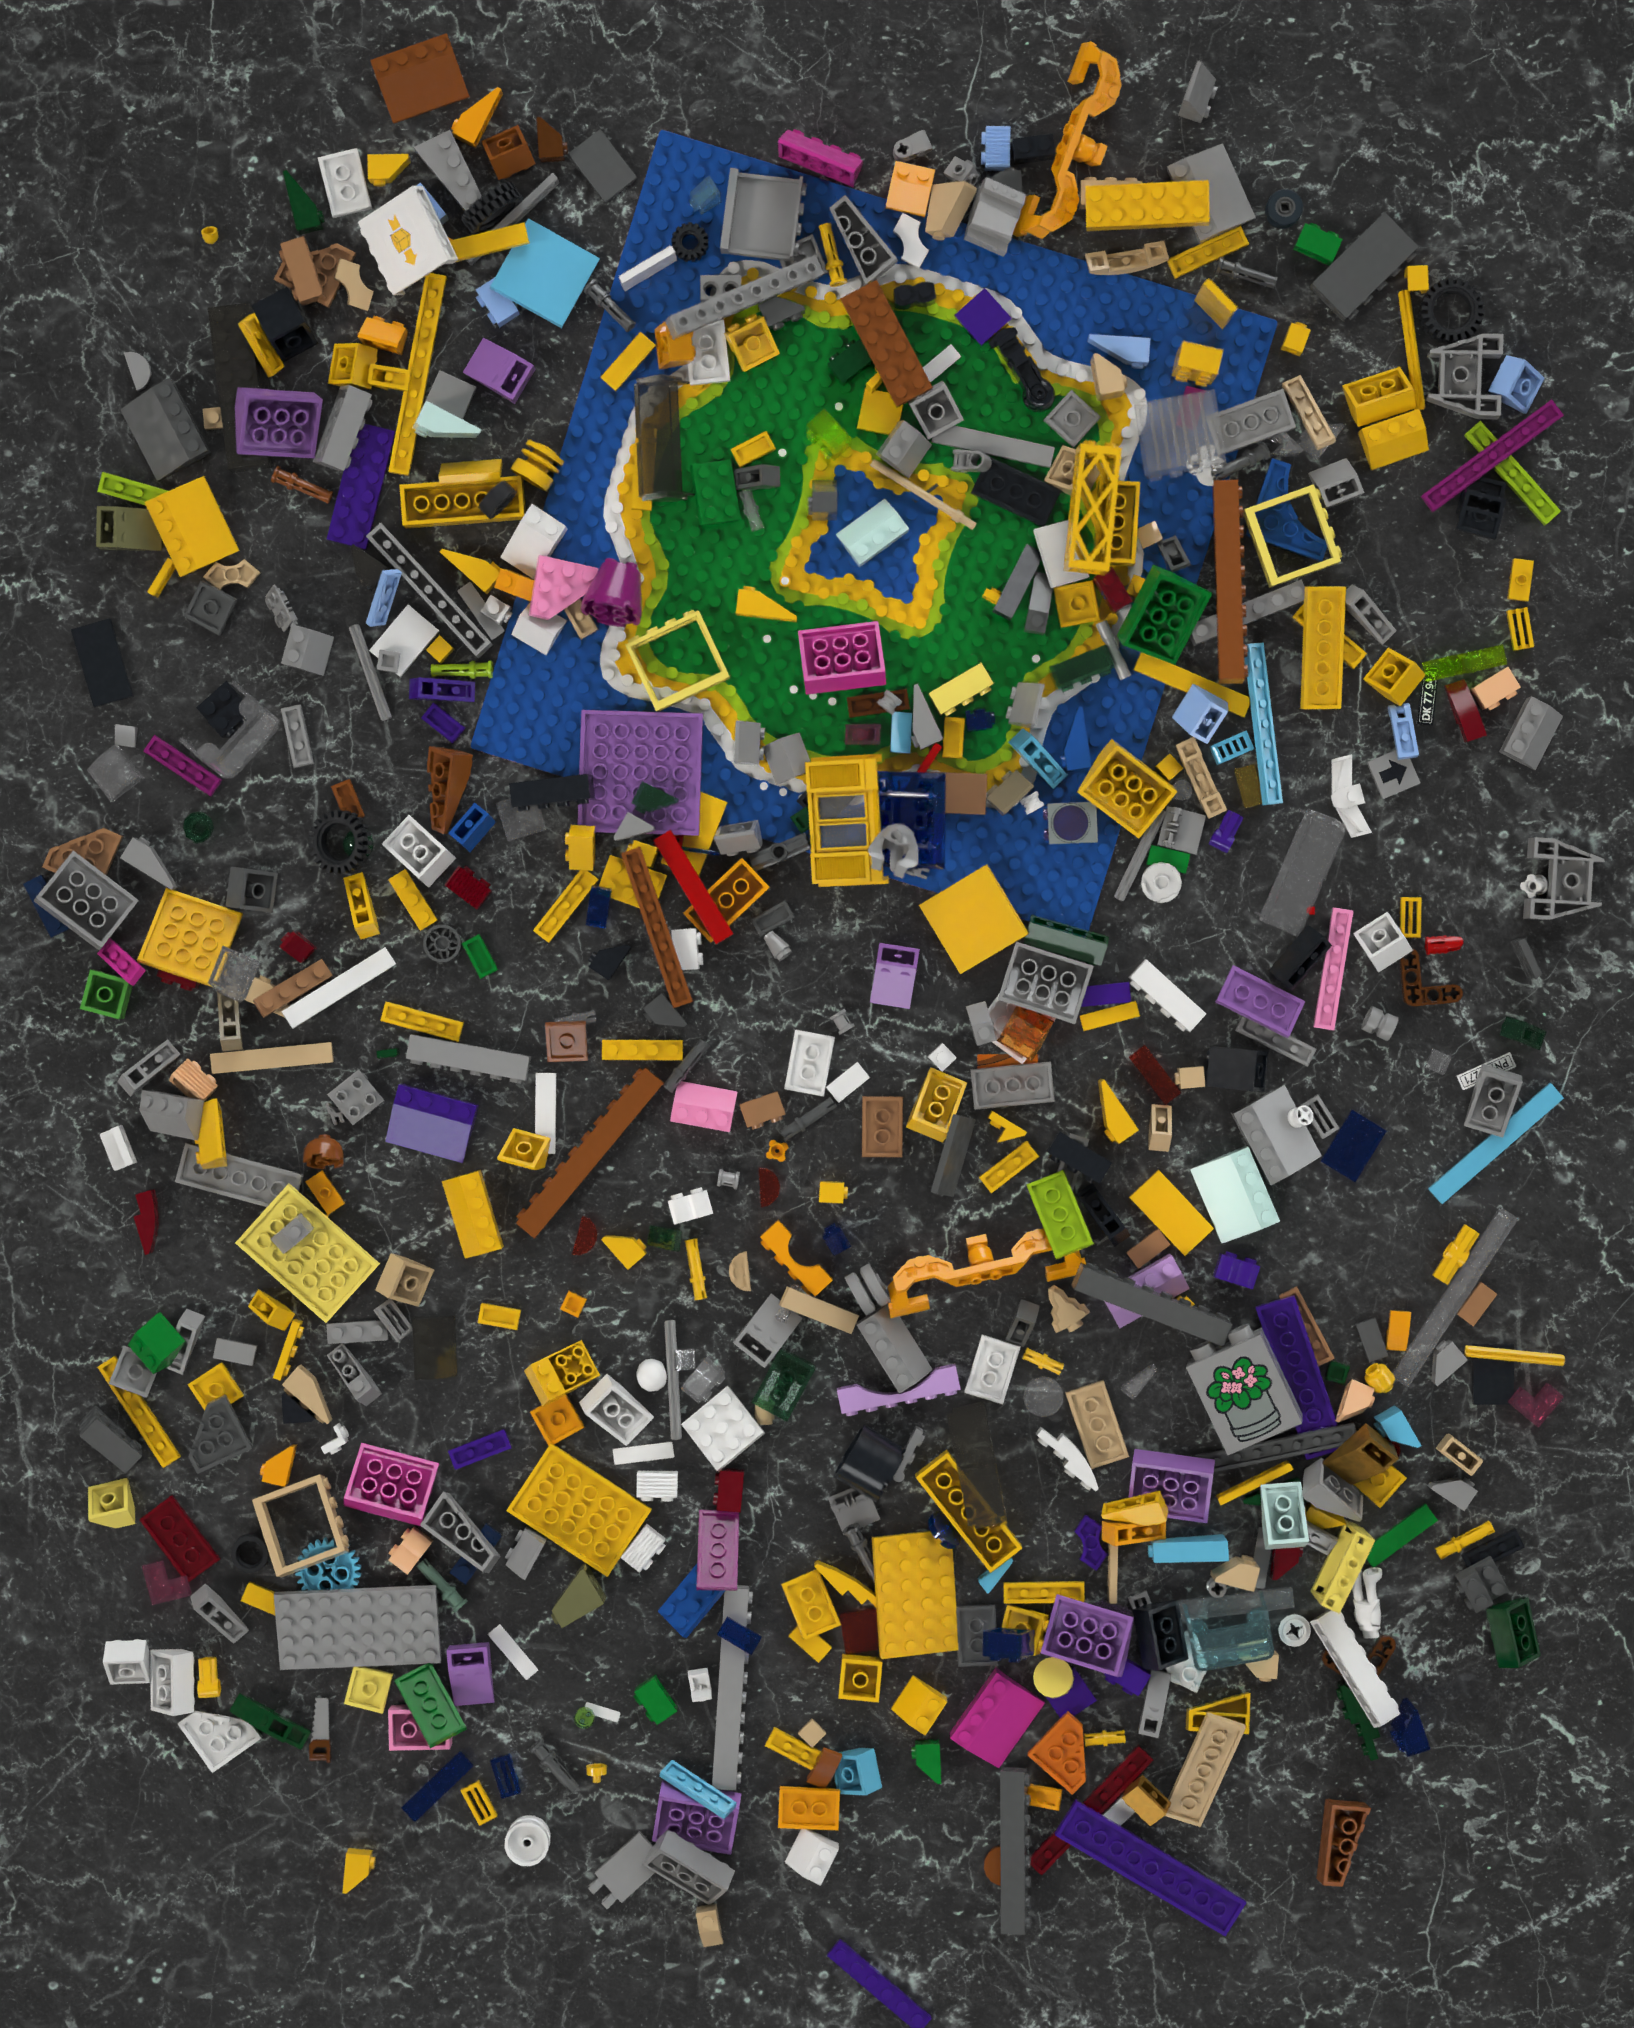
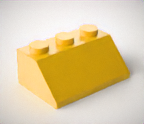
(1379, 396)
(1394, 439)
(211, 1137)

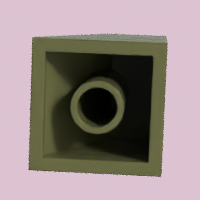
(578, 1598)

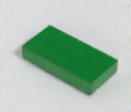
(1175, 858)
(480, 956)

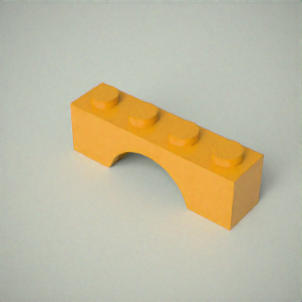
(813, 1277)

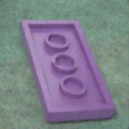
(1260, 1001)

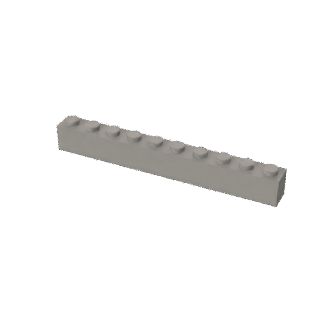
(731, 1695)

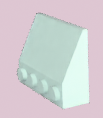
(1235, 1194)

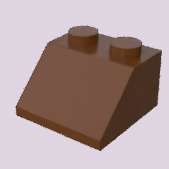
(508, 152)

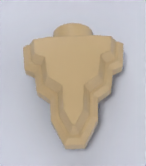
(1065, 1310)

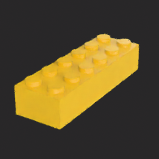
(1147, 205)
(456, 503)
(943, 1485)

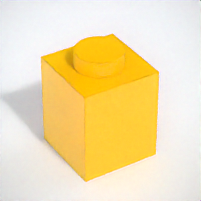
(1296, 338)
(832, 1192)

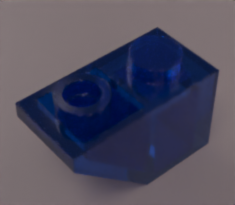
(836, 1239)

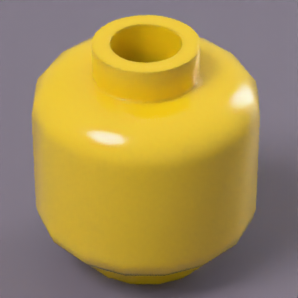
(1379, 1377)

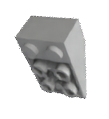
(764, 1333)

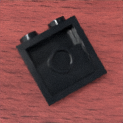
(222, 710)

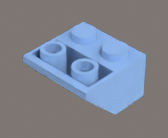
(1200, 713)

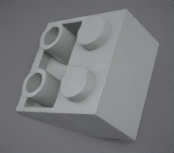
(1336, 483)

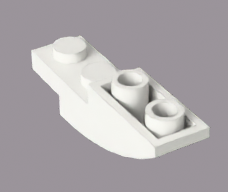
(1075, 1462)

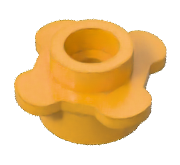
(781, 1154)

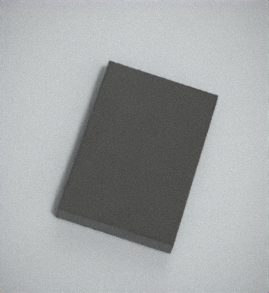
(602, 166)
(970, 1626)

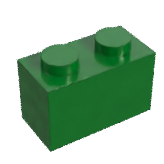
(1318, 243)
(655, 1700)

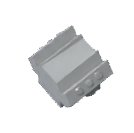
(994, 216)

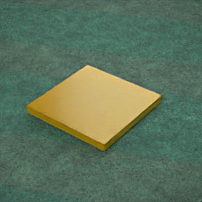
(973, 919)
(188, 936)

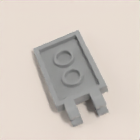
(624, 1871)

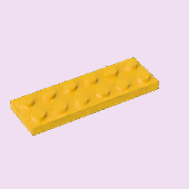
(1323, 647)

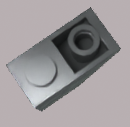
(779, 311)

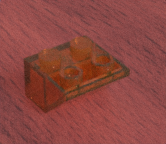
(1025, 1032)

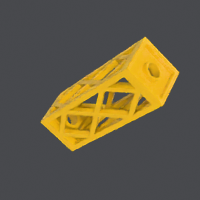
(1105, 453)

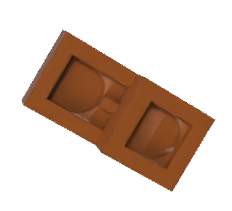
(824, 1768)

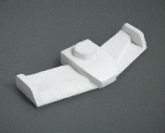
(1347, 796)

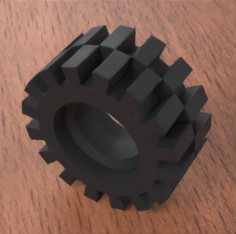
(690, 229)

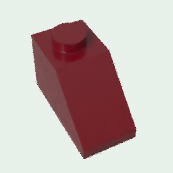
(1284, 1560)

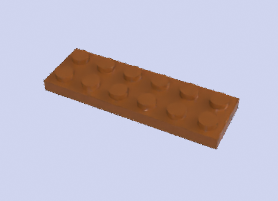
(886, 343)

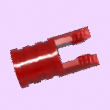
(1442, 944)

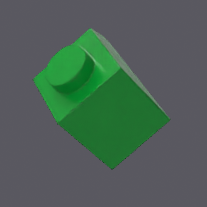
(928, 1758)

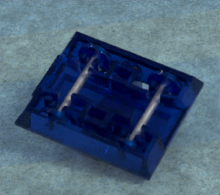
(919, 804)

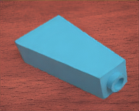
(1190, 1549)

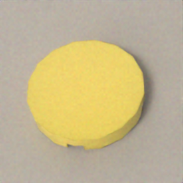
(1053, 1677)

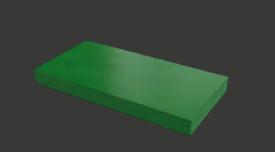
(430, 1704)

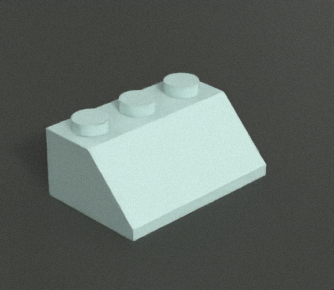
(872, 532)

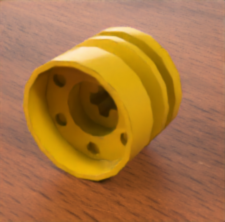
(537, 465)

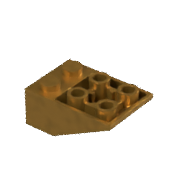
(1362, 1456)

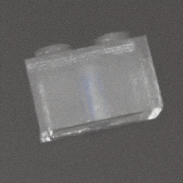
(703, 1380)

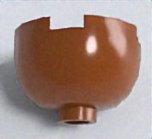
(323, 1152)

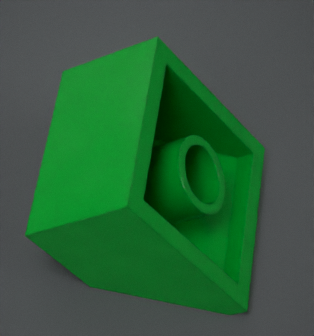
(157, 1343)

